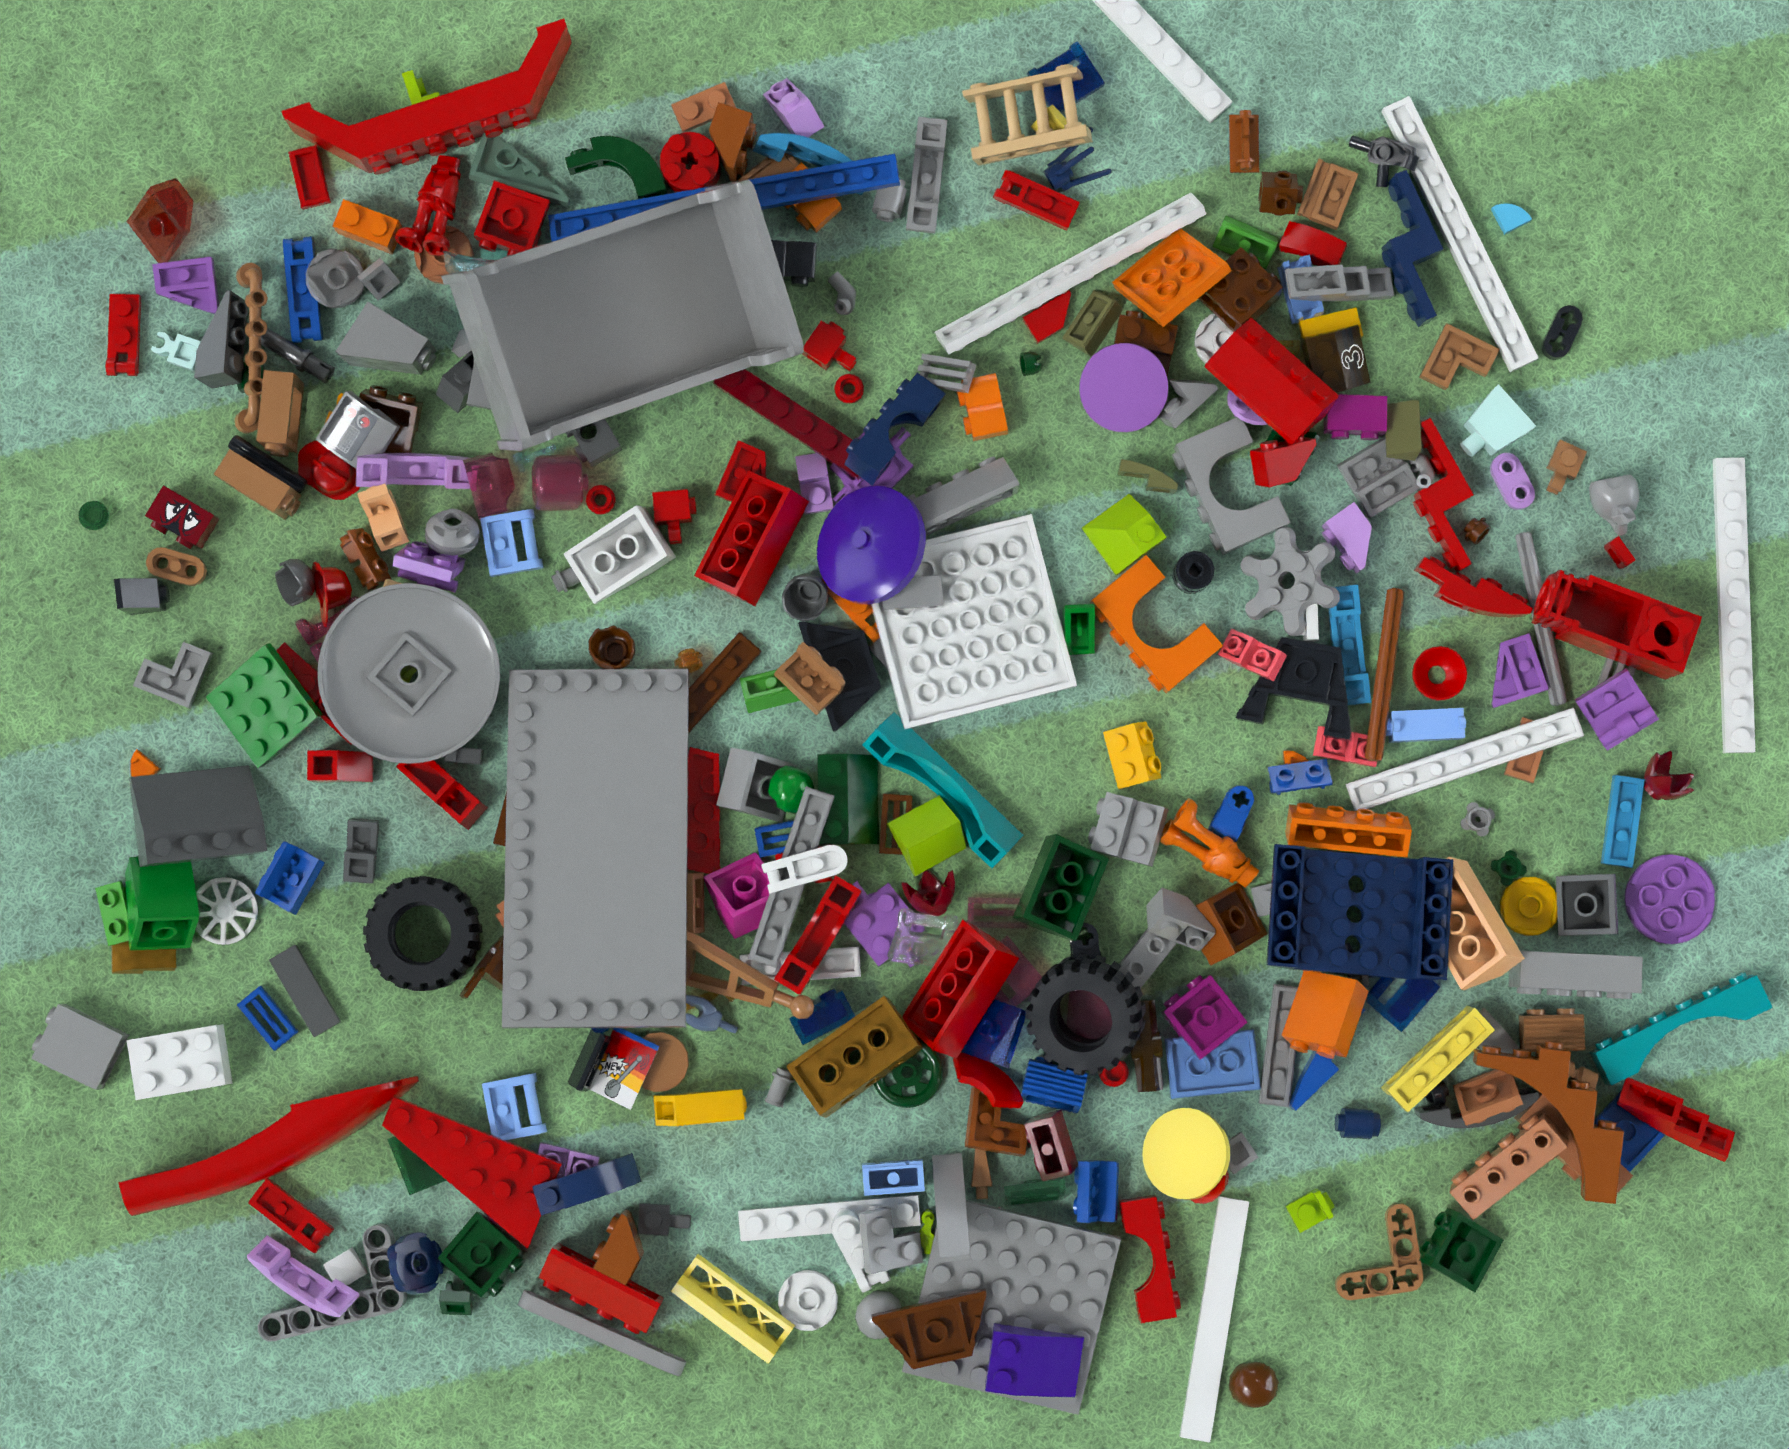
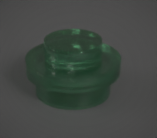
(93, 515)

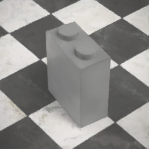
(79, 1046)

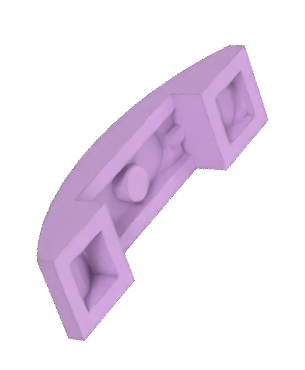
(411, 470)
(300, 1281)

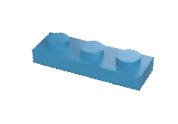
(1622, 821)

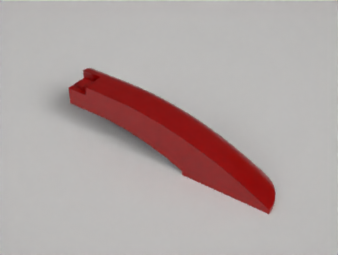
(288, 1142)

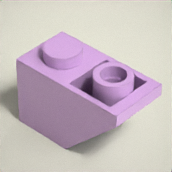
(793, 108)
(1351, 535)

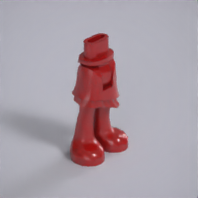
(436, 195)

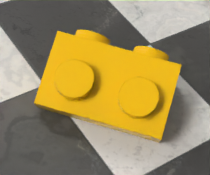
(1132, 754)

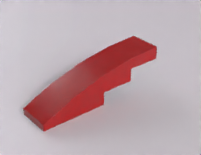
(1675, 1120)

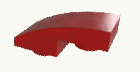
(1306, 240)

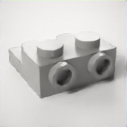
(1128, 829)

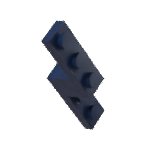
(1411, 248)

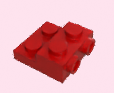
(511, 219)

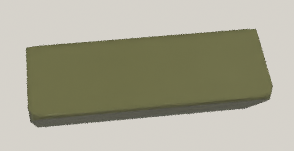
(1093, 323)
(1403, 430)

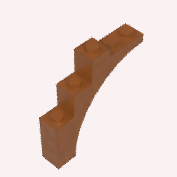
(1596, 1144)

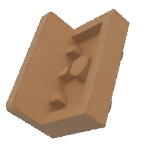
(810, 678)

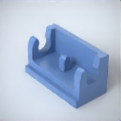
(1299, 309)

